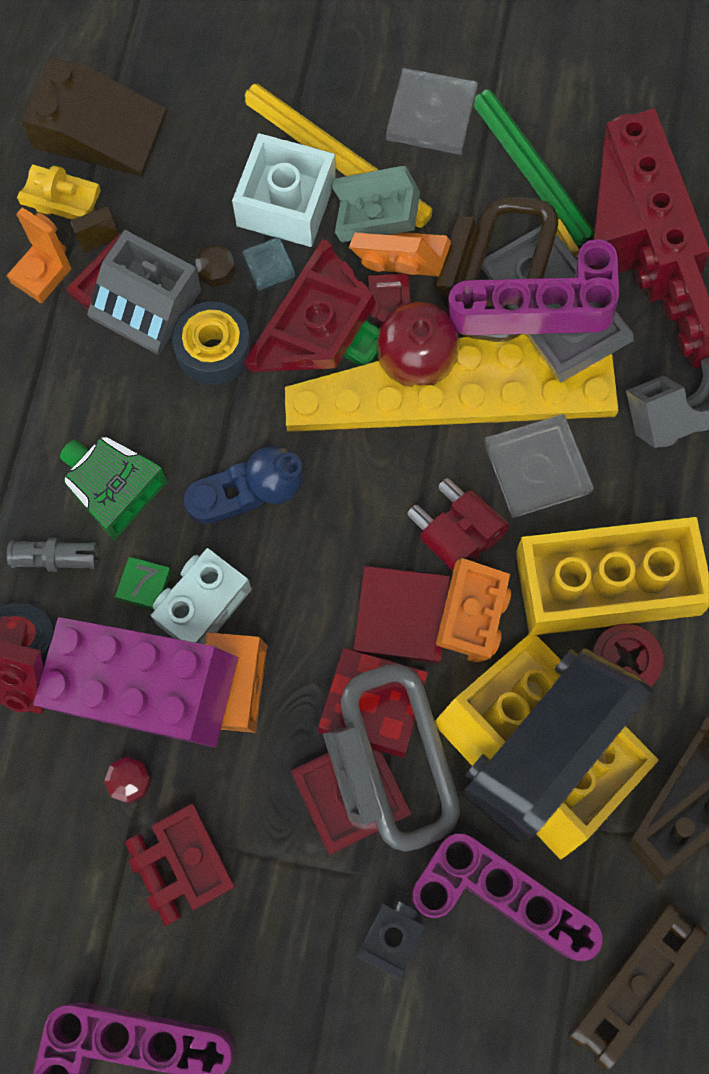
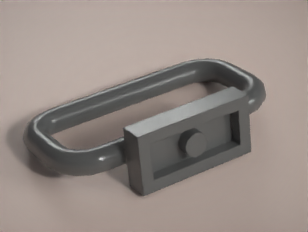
(358, 770)

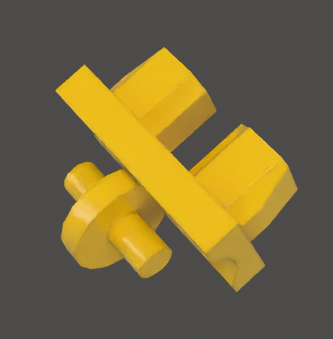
(58, 193)

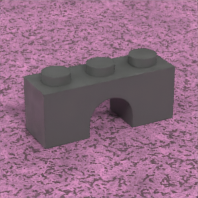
(665, 414)

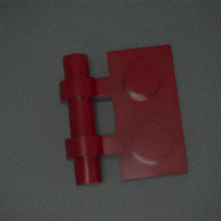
(192, 858)

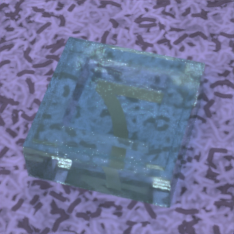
(268, 263)

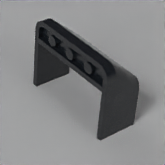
(555, 744)

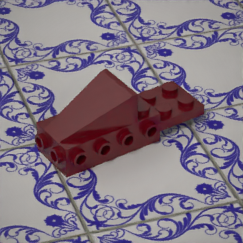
(654, 225)

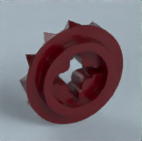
(629, 638)

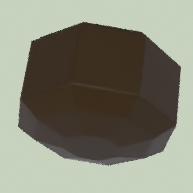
(215, 265)

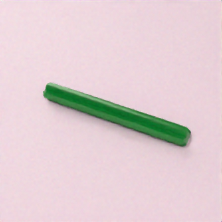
(533, 166)

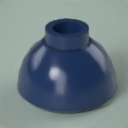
(274, 474)

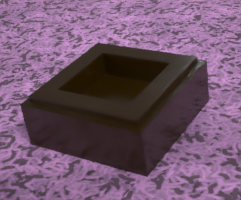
(94, 229)

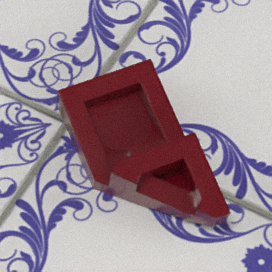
(389, 293)

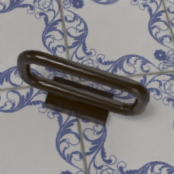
(471, 243)

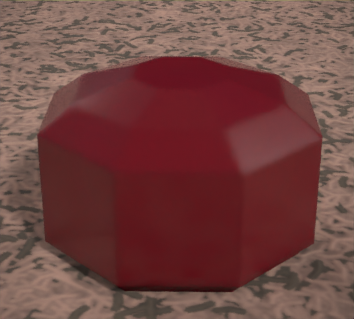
(128, 780)

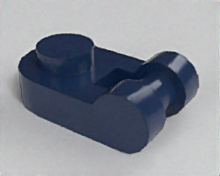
(208, 503)

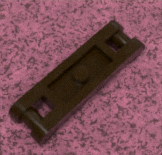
(638, 986)

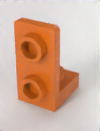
(44, 262)

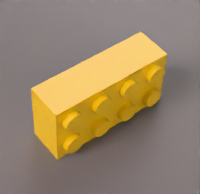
(613, 576)

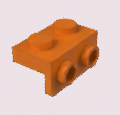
(402, 252)

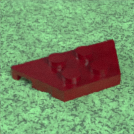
(314, 318)

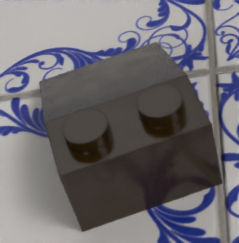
(92, 118)

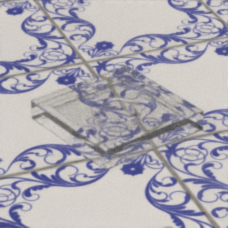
(431, 111)
(538, 465)

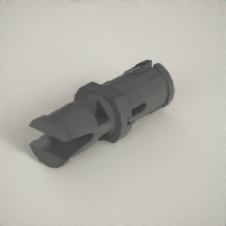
(52, 554)

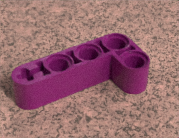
(534, 295)
(512, 903)
(140, 1050)

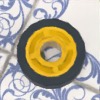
(209, 322)

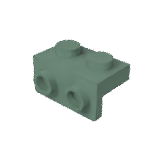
(376, 203)

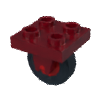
(23, 653)

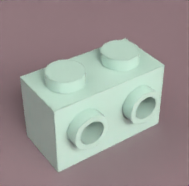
(201, 598)

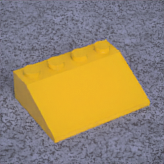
(500, 701)

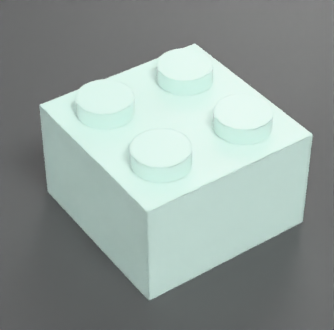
(284, 189)

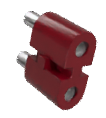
(464, 530)

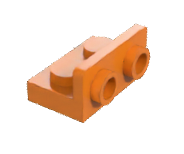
(474, 610)

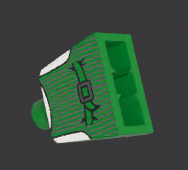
(111, 482)

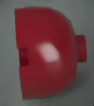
(417, 344)

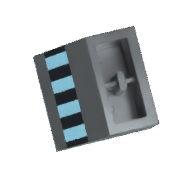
(142, 291)

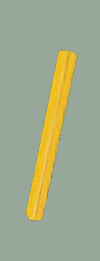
(312, 136)

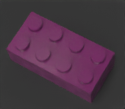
(137, 681)

